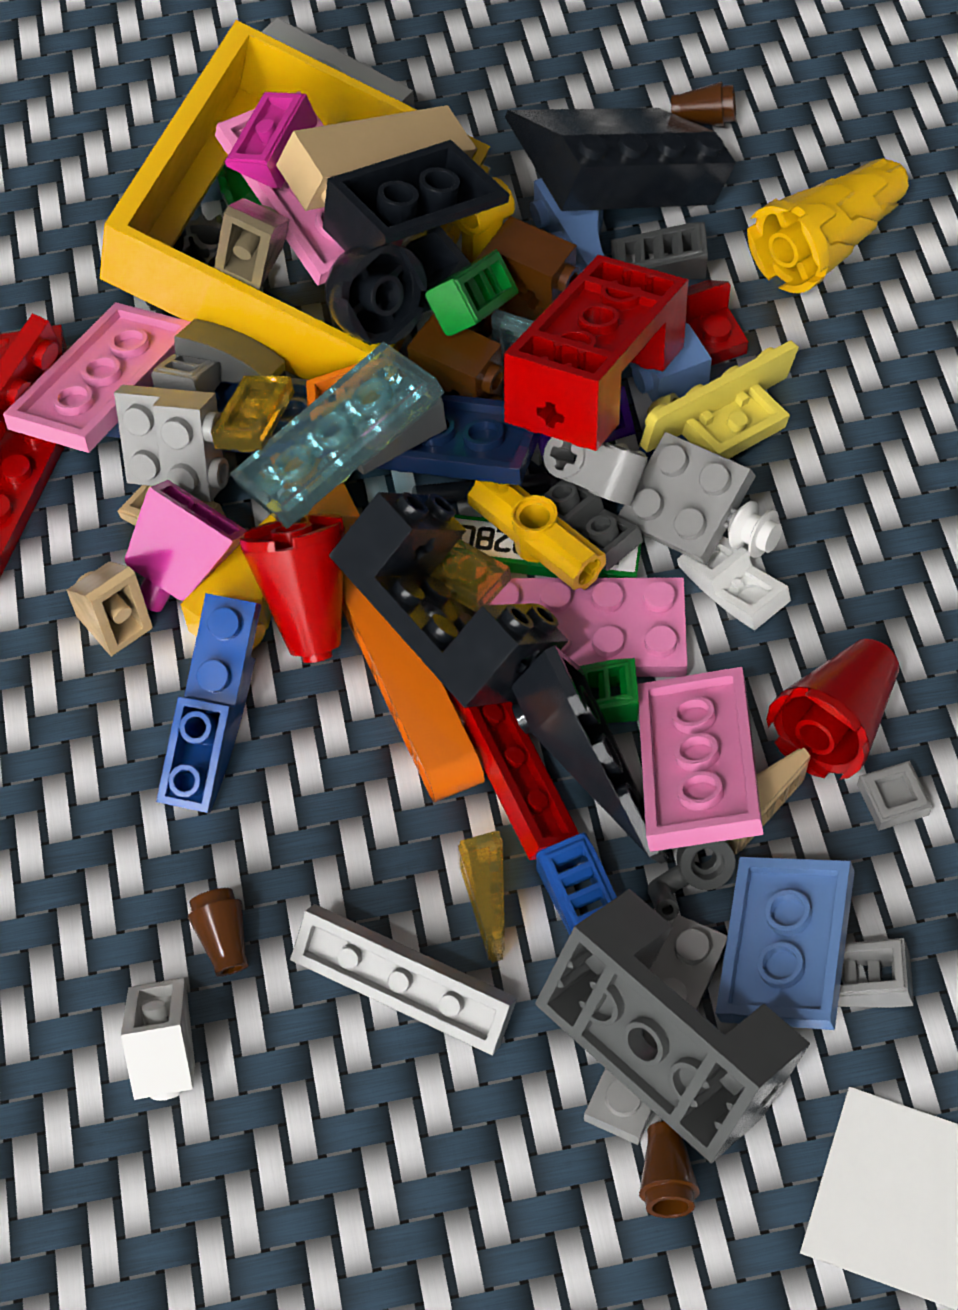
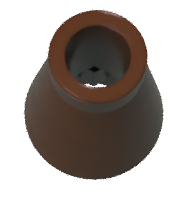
(706, 105)
(220, 928)
(667, 1174)

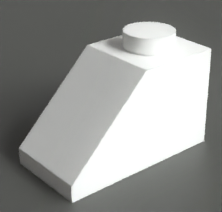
(158, 1040)

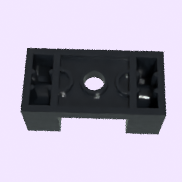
(391, 561)

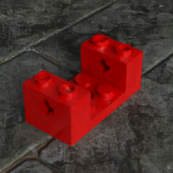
(570, 360)

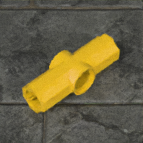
(538, 532)

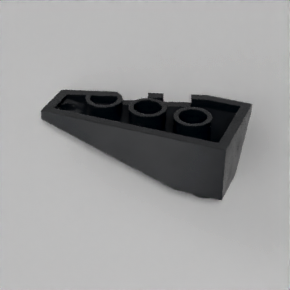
(569, 723)

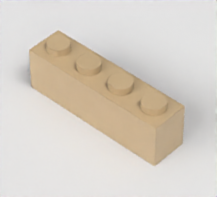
(338, 148)

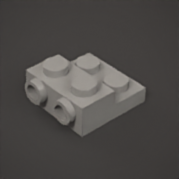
(170, 438)

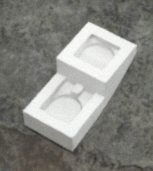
(737, 584)

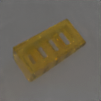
(482, 874)

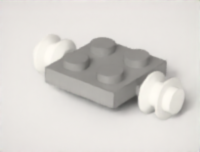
(693, 497)

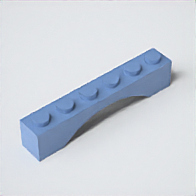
(583, 228)

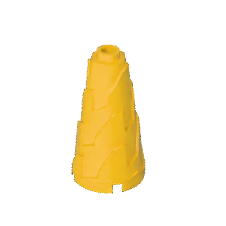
(821, 225)

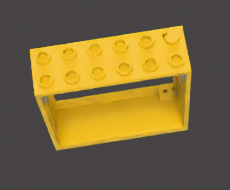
(182, 168)

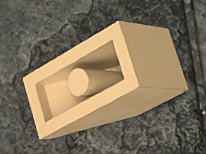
(111, 606)

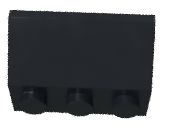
(407, 196)

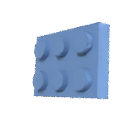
(786, 940)

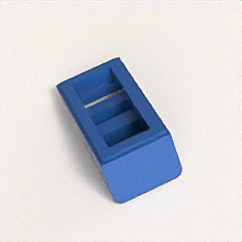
(566, 855)

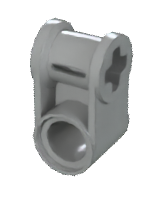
(608, 472)

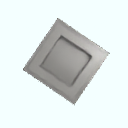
(894, 795)

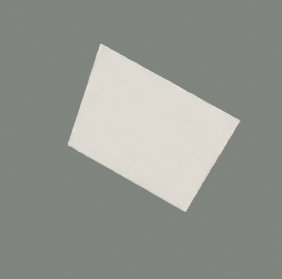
(890, 1199)

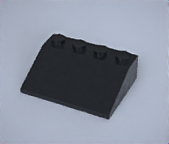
(622, 157)

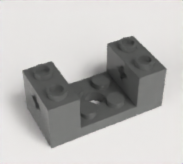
(698, 1079)

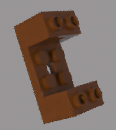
(469, 360)

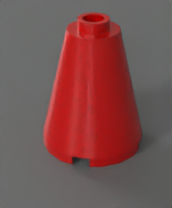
(300, 581)
(837, 708)

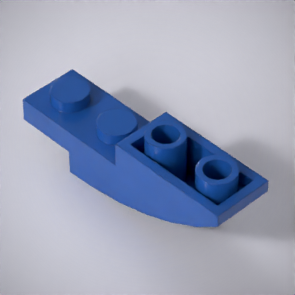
(212, 705)

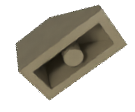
(250, 241)

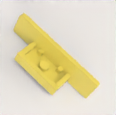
(728, 411)

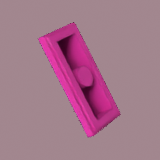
(267, 135)

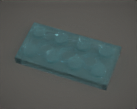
(337, 434)

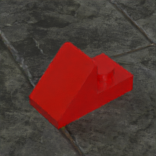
(713, 321)

